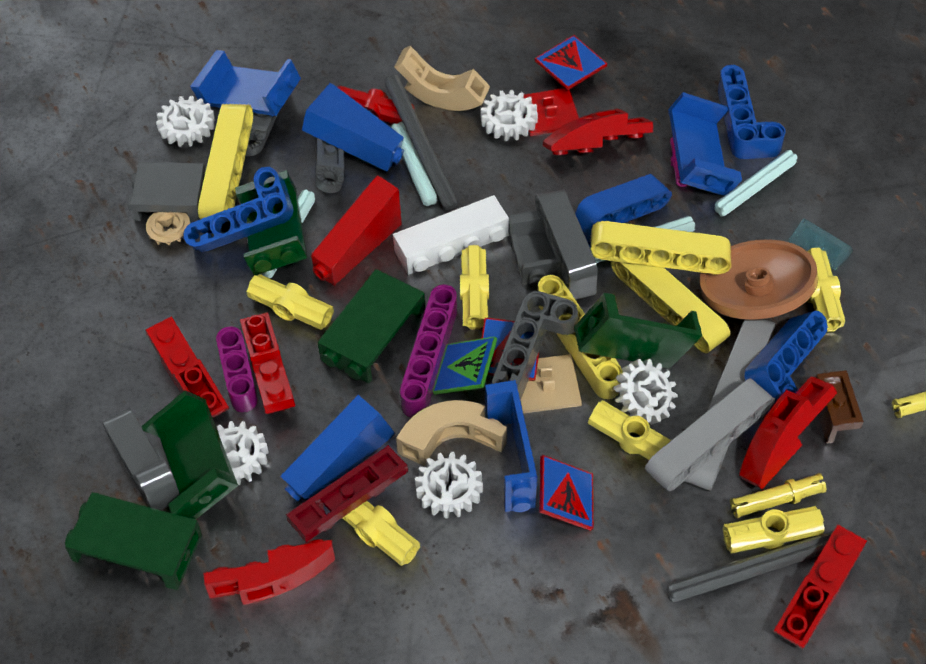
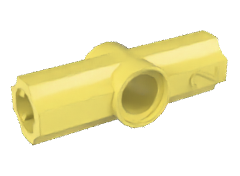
(474, 287)
(828, 291)
(290, 301)
(618, 425)
(379, 529)
(755, 532)

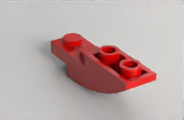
(591, 129)
(267, 363)
(183, 366)
(779, 431)
(286, 570)
(820, 587)

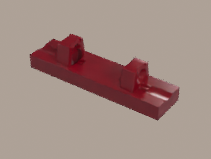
(347, 493)

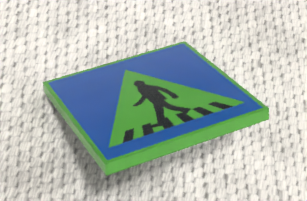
(465, 365)

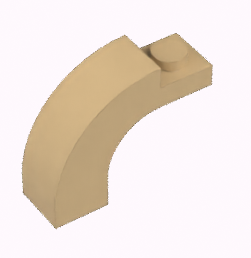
(440, 89)
(448, 421)

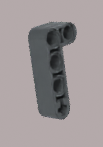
(568, 243)
(537, 323)
(141, 460)

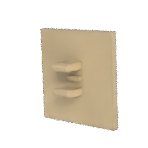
(554, 386)

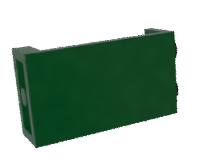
(280, 243)
(369, 324)
(630, 338)
(193, 454)
(134, 537)

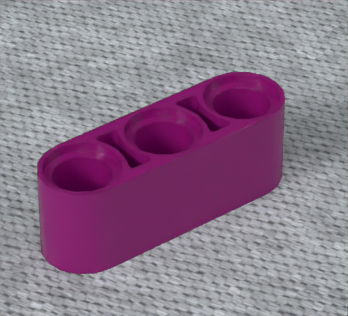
(240, 379)

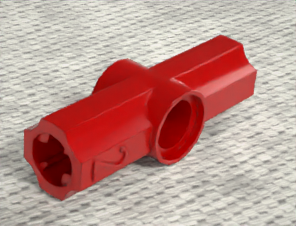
(376, 102)

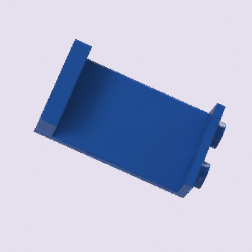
(227, 84)
(699, 145)
(504, 405)

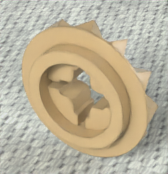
(159, 220)

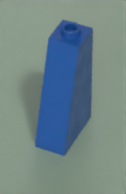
(352, 128)
(338, 449)

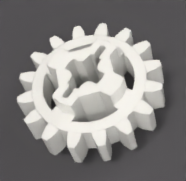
(509, 115)
(185, 121)
(645, 391)
(237, 445)
(463, 490)

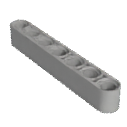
(750, 341)

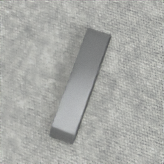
(709, 434)

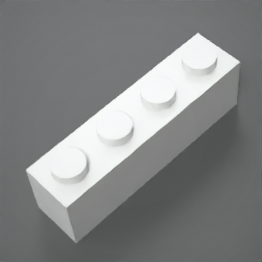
(450, 233)

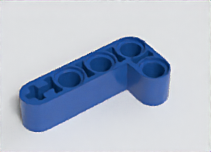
(745, 135)
(622, 203)
(238, 215)
(785, 353)

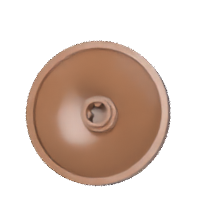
(763, 280)

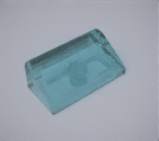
(811, 236)

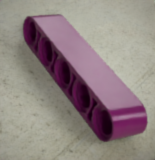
(428, 361)

